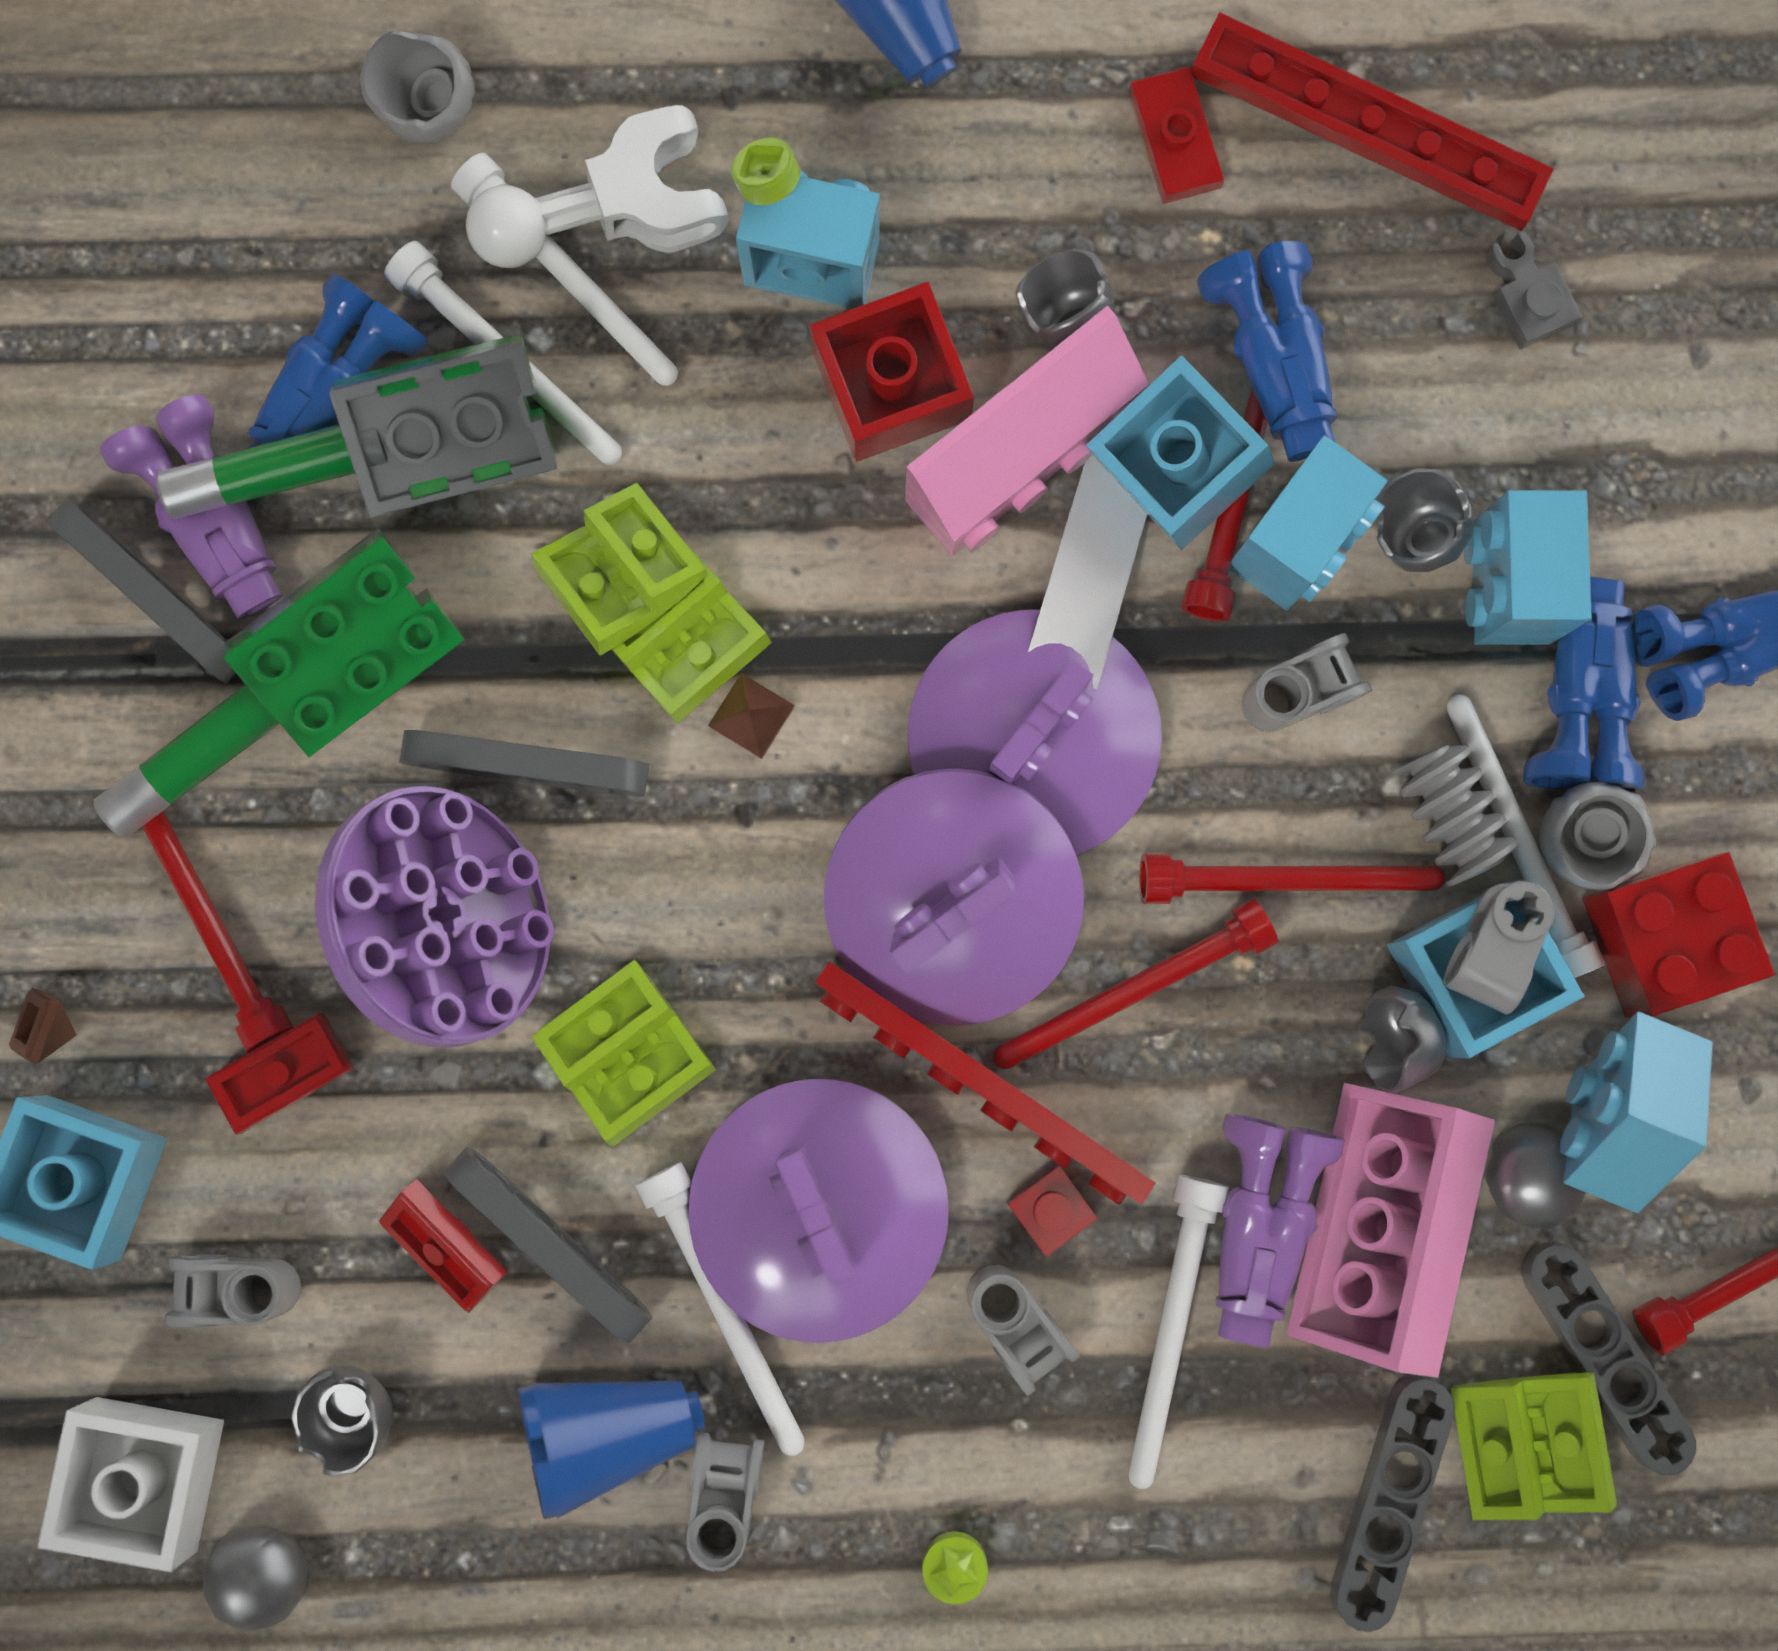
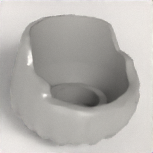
(417, 85)
(1597, 836)

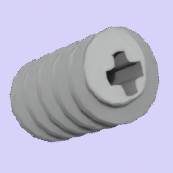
(1456, 812)

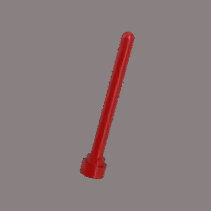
(1210, 592)
(1167, 878)
(1244, 932)
(257, 1016)
(1669, 1321)

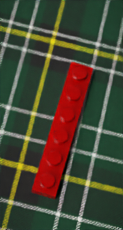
(1371, 121)
(1003, 1101)

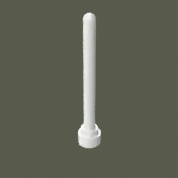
(483, 173)
(416, 273)
(1574, 947)
(669, 1197)
(1198, 1205)

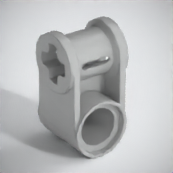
(1312, 680)
(1499, 957)
(219, 1290)
(1023, 1335)
(722, 1488)

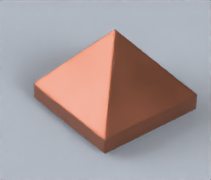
(751, 716)
(40, 1027)

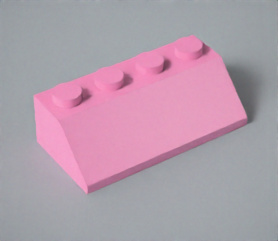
(1025, 435)
(1391, 1230)

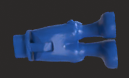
(1283, 359)
(300, 394)
(1741, 628)
(1598, 675)

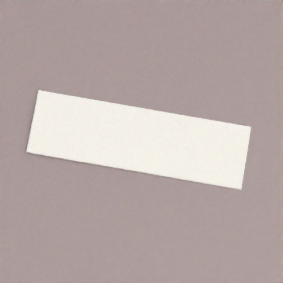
(1091, 568)

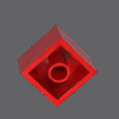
(891, 371)
(1678, 936)

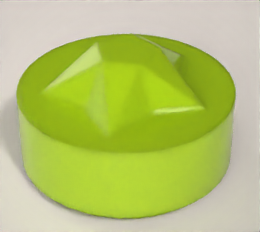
(765, 171)
(954, 1568)

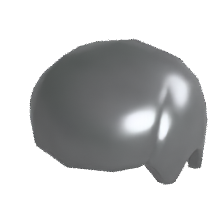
(1063, 295)
(1424, 520)
(1405, 1039)
(1529, 1177)
(342, 1418)
(254, 1578)

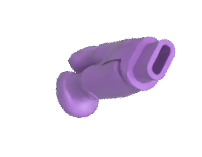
(218, 542)
(1263, 1240)

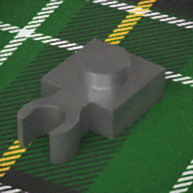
(1532, 300)

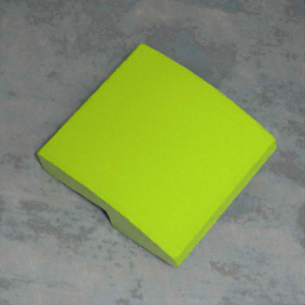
(619, 568)
(693, 647)
(623, 1053)
(1533, 1446)

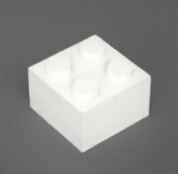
(131, 1484)

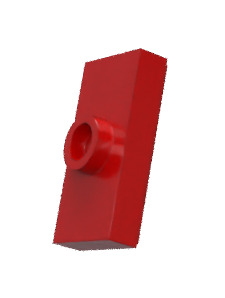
(1176, 135)
(279, 1073)
(442, 1246)

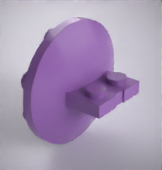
(1041, 723)
(954, 896)
(432, 917)
(818, 1210)

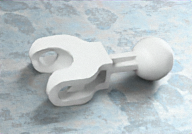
(621, 191)

